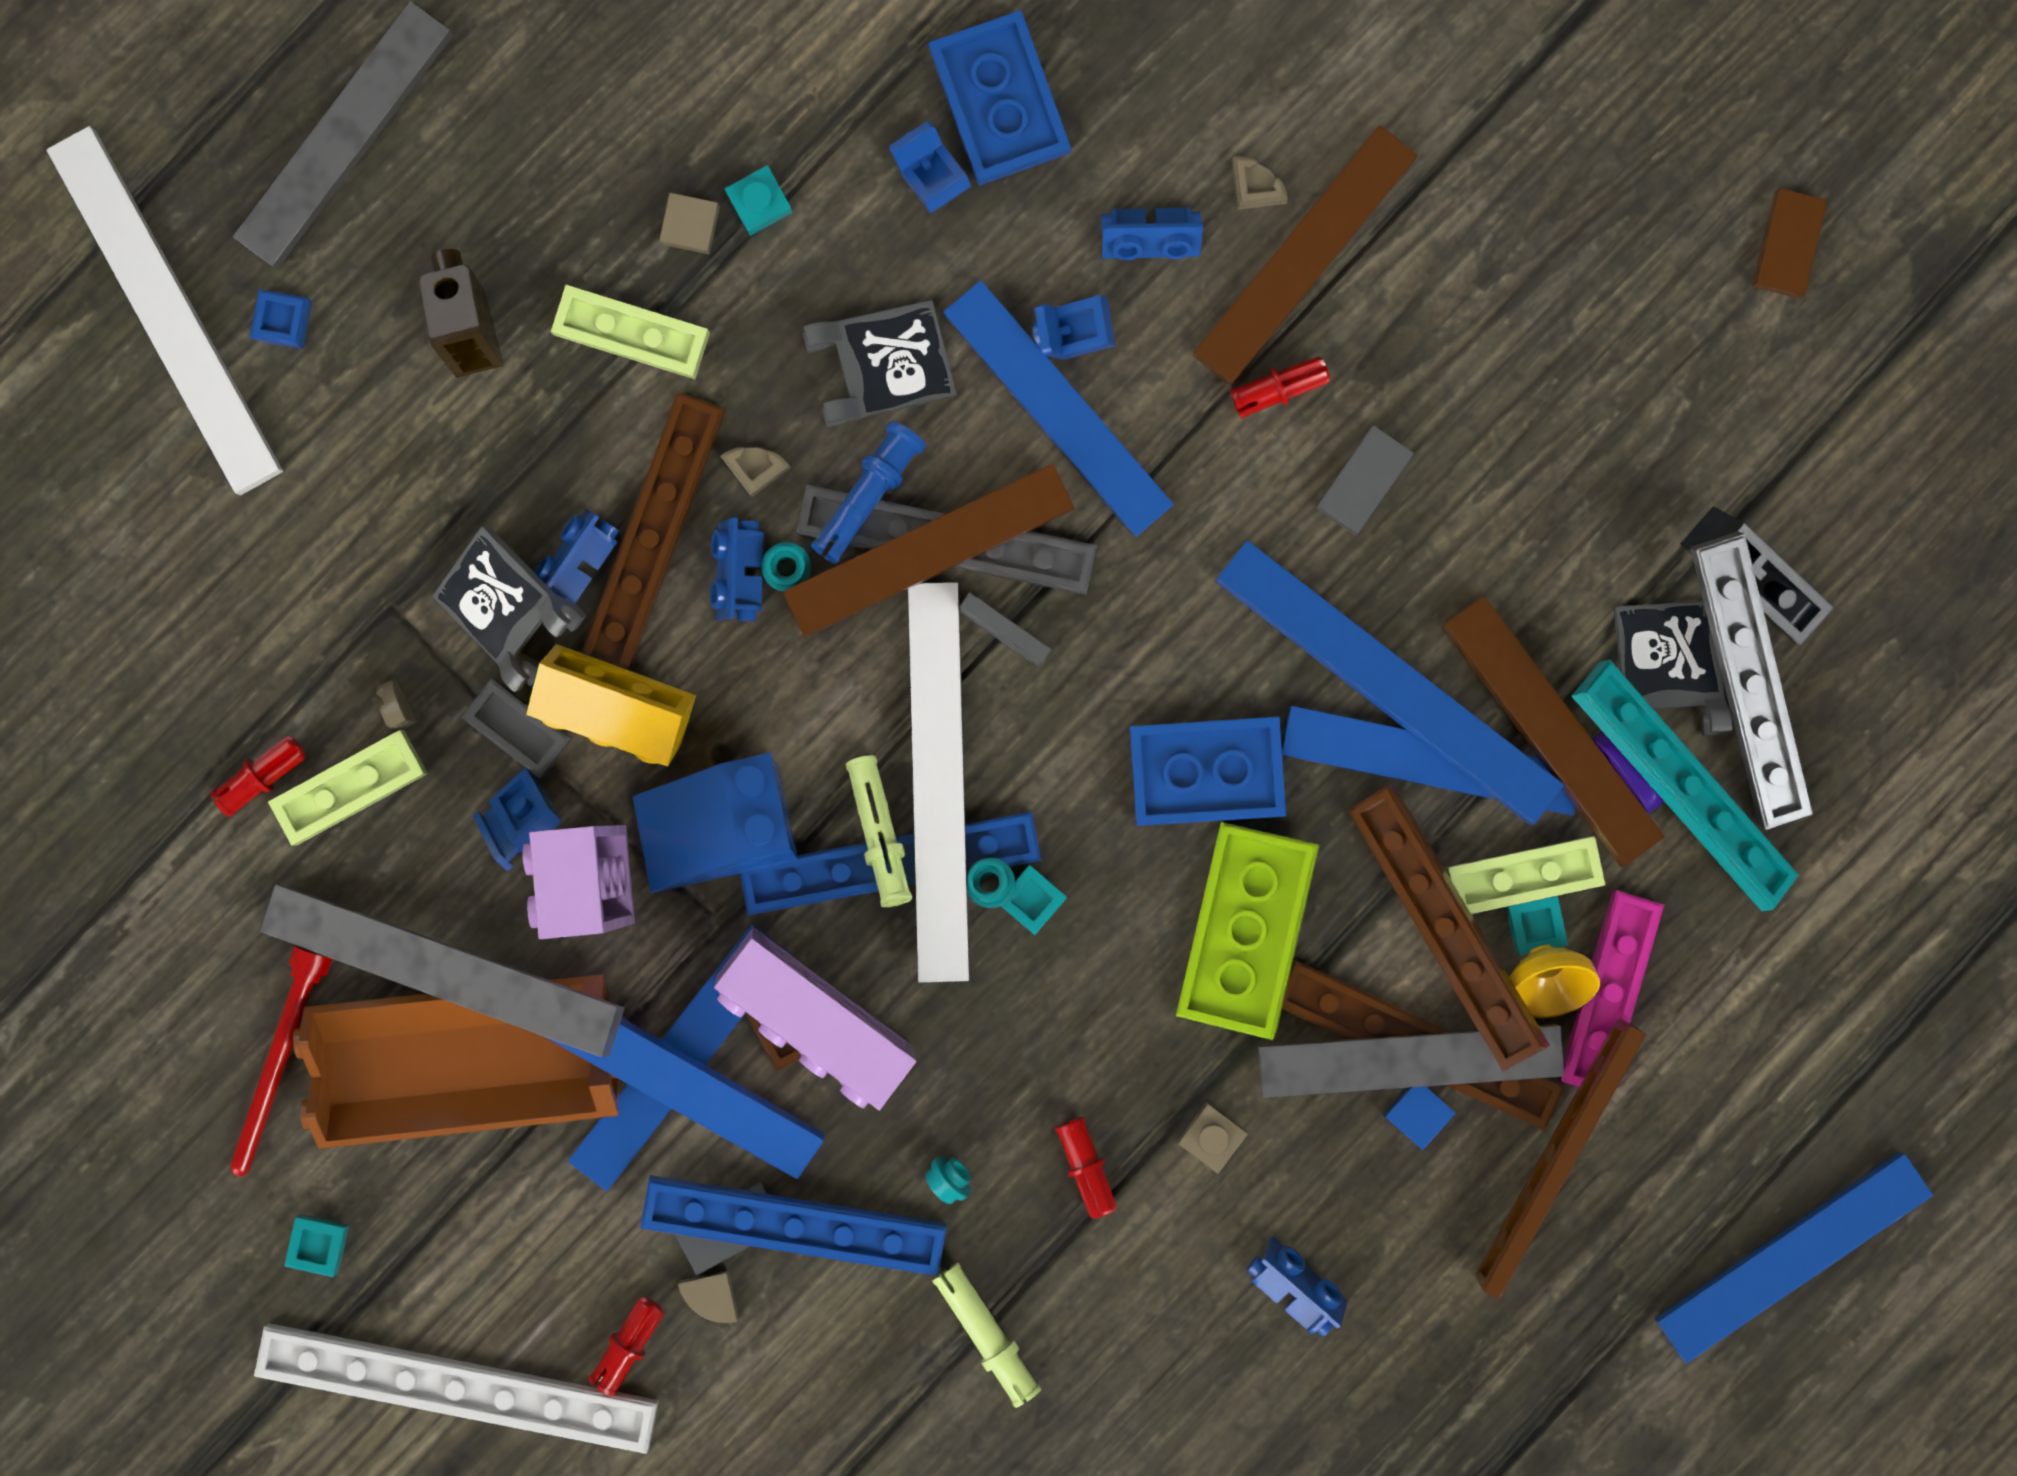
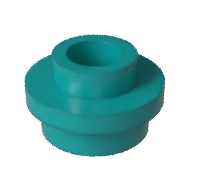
(785, 551)
(979, 872)
(949, 1179)

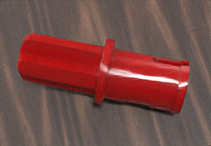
(1280, 386)
(257, 776)
(1086, 1167)
(626, 1346)

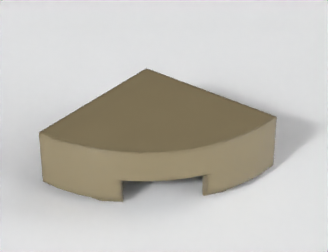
(1256, 184)
(755, 467)
(396, 709)
(711, 1296)

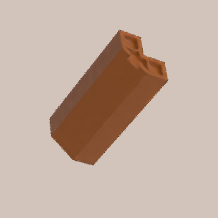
(439, 1070)

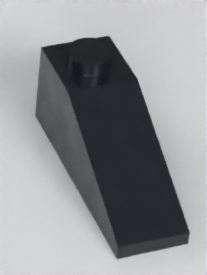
(1783, 593)

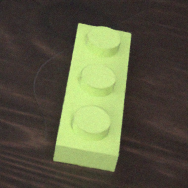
(630, 332)
(347, 787)
(1528, 875)

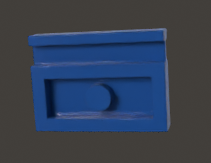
(515, 812)

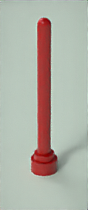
(307, 970)

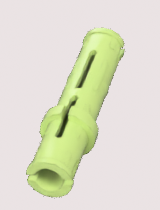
(892, 886)
(986, 1334)

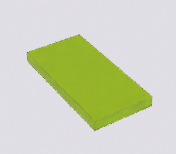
(1247, 930)

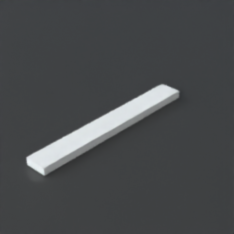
(164, 310)
(938, 783)
(455, 1388)

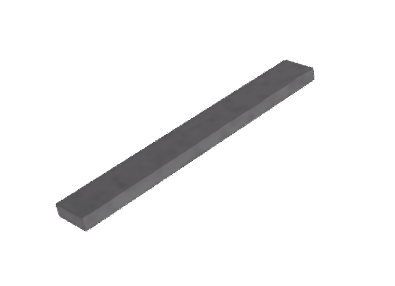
(443, 970)

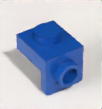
(929, 167)
(1074, 328)

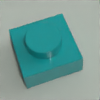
(758, 200)
(1033, 900)
(1536, 924)
(316, 1245)

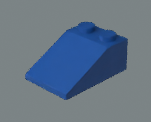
(715, 824)

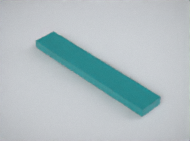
(1685, 785)

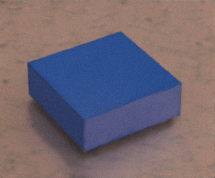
(280, 319)
(1419, 1115)

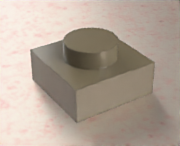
(1212, 1137)

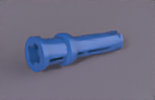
(880, 473)

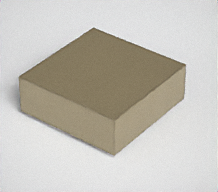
(689, 223)

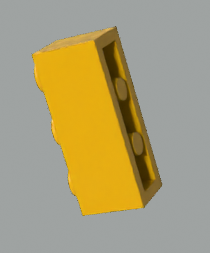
(610, 705)

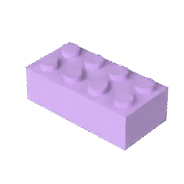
(579, 881)
(814, 1019)

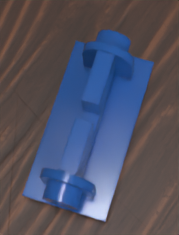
(1173, 235)
(580, 543)
(734, 552)
(1316, 1301)

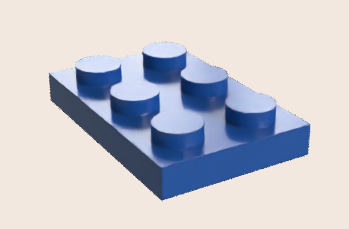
(999, 98)
(1207, 771)

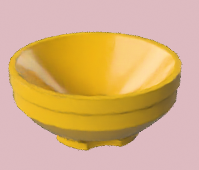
(1555, 981)

